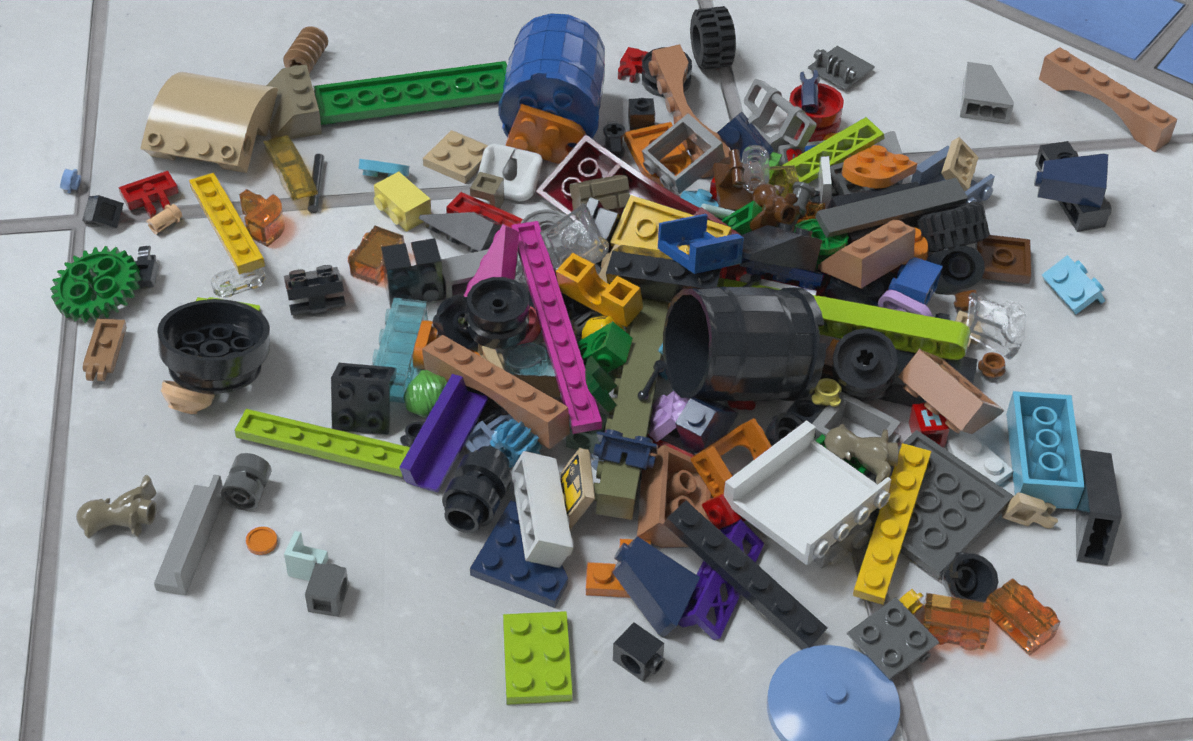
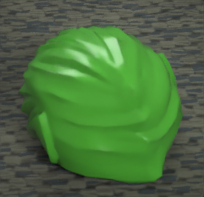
(424, 392)

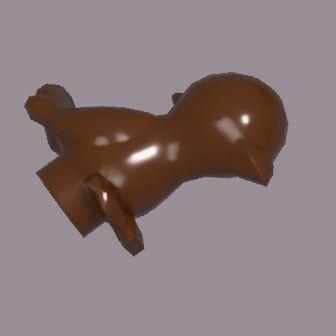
(775, 207)

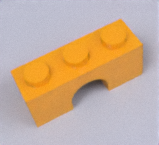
(582, 283)

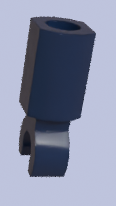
(809, 92)

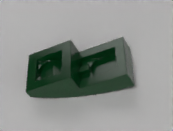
(599, 384)

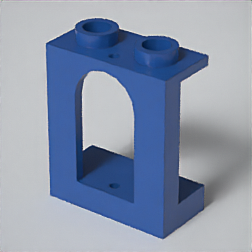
(705, 250)

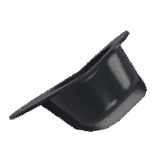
(960, 270)

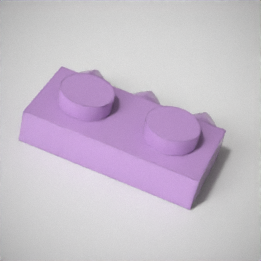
(665, 413)

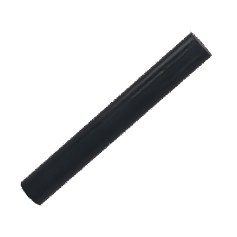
(317, 179)

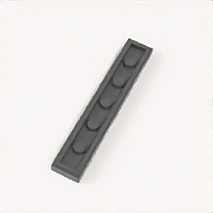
(891, 207)

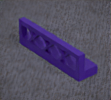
(707, 591)

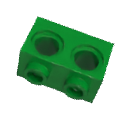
(607, 346)

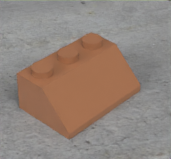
(872, 254)
(948, 393)
(663, 491)

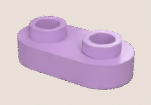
(897, 301)

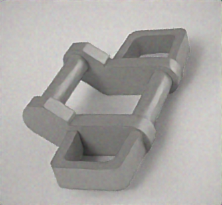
(763, 114)

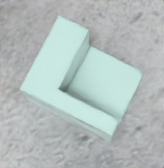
(302, 559)

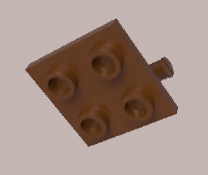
(730, 183)

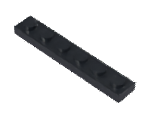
(745, 576)

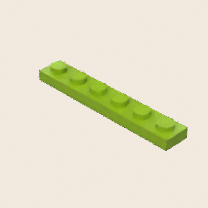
(321, 442)

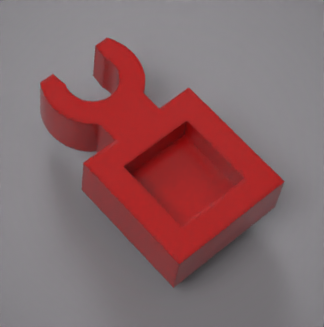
(631, 63)

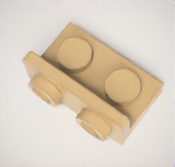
(960, 163)

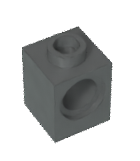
(327, 589)

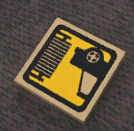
(577, 485)

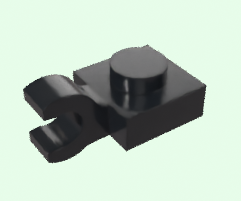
(147, 266)

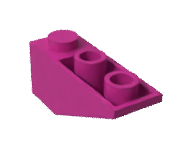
(500, 258)

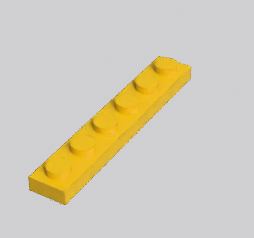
(227, 223)
(892, 525)

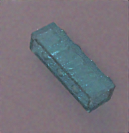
(398, 342)

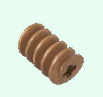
(306, 48)

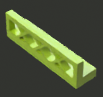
(858, 136)

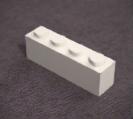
(541, 510)

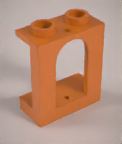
(709, 461)

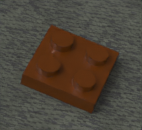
(1006, 258)

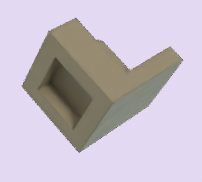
(488, 188)

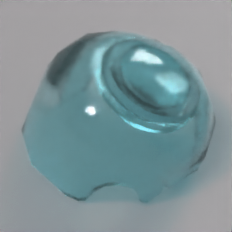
(528, 360)

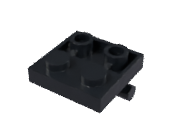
(314, 286)

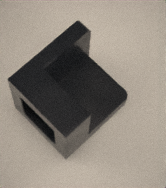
(103, 211)

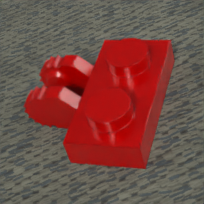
(149, 190)

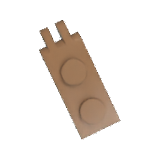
(104, 348)

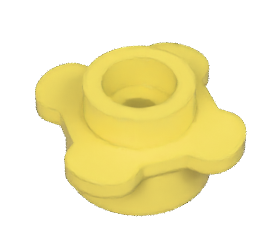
(827, 392)

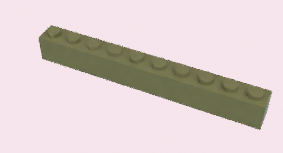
(631, 416)

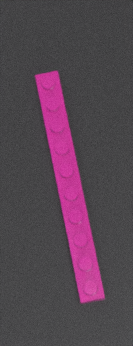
(556, 329)

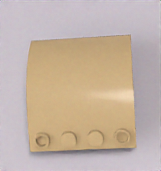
(208, 120)

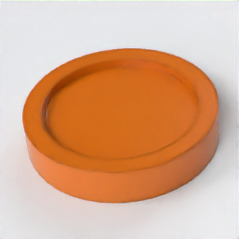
(261, 540)

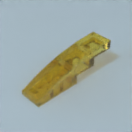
(290, 168)

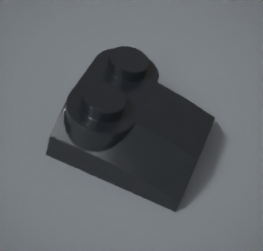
(867, 295)

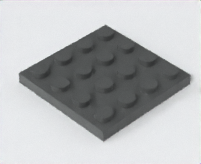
(950, 508)

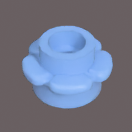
(70, 180)

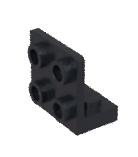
(361, 398)

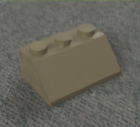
(295, 104)

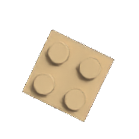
(456, 157)

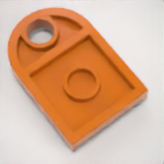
(544, 133)
(639, 139)
(877, 167)

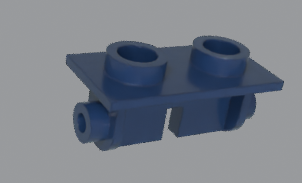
(614, 444)

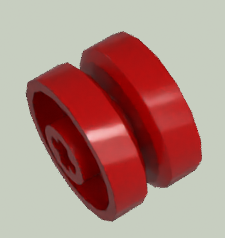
(828, 115)

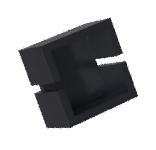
(413, 282)

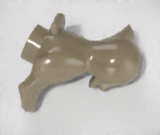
(872, 452)
(127, 510)

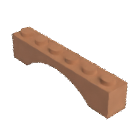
(670, 69)
(1144, 120)
(522, 401)

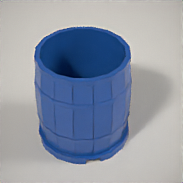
(555, 69)

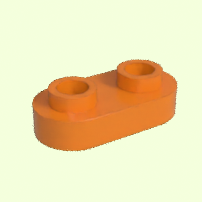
(426, 335)

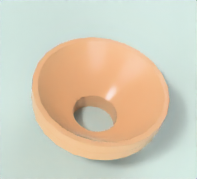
(184, 399)

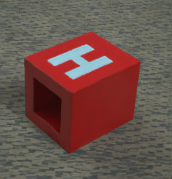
(928, 424)

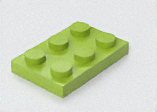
(537, 658)

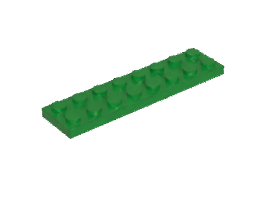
(410, 92)

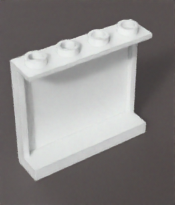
(804, 495)

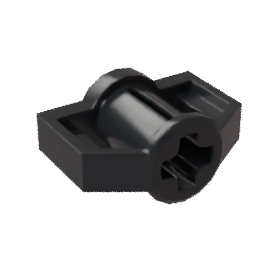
(614, 138)

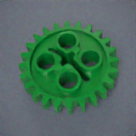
(113, 283)

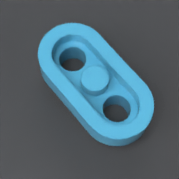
(372, 167)

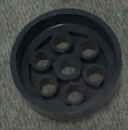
(214, 345)

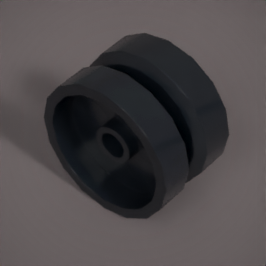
(498, 312)
(868, 349)

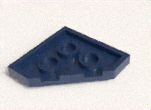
(504, 564)

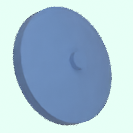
(832, 697)

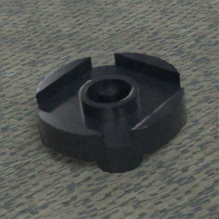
(447, 321)

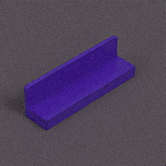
(442, 435)

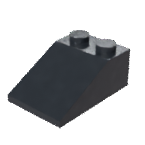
(782, 246)

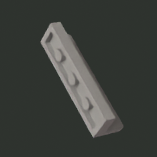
(190, 538)

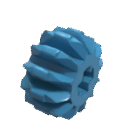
(513, 439)

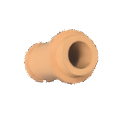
(165, 218)

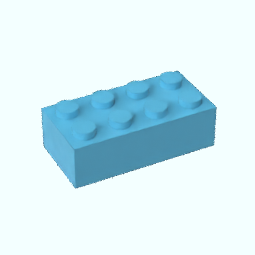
(1045, 448)

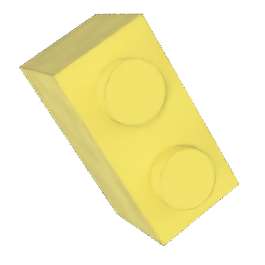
(401, 201)

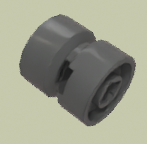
(246, 481)

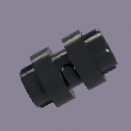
(477, 489)

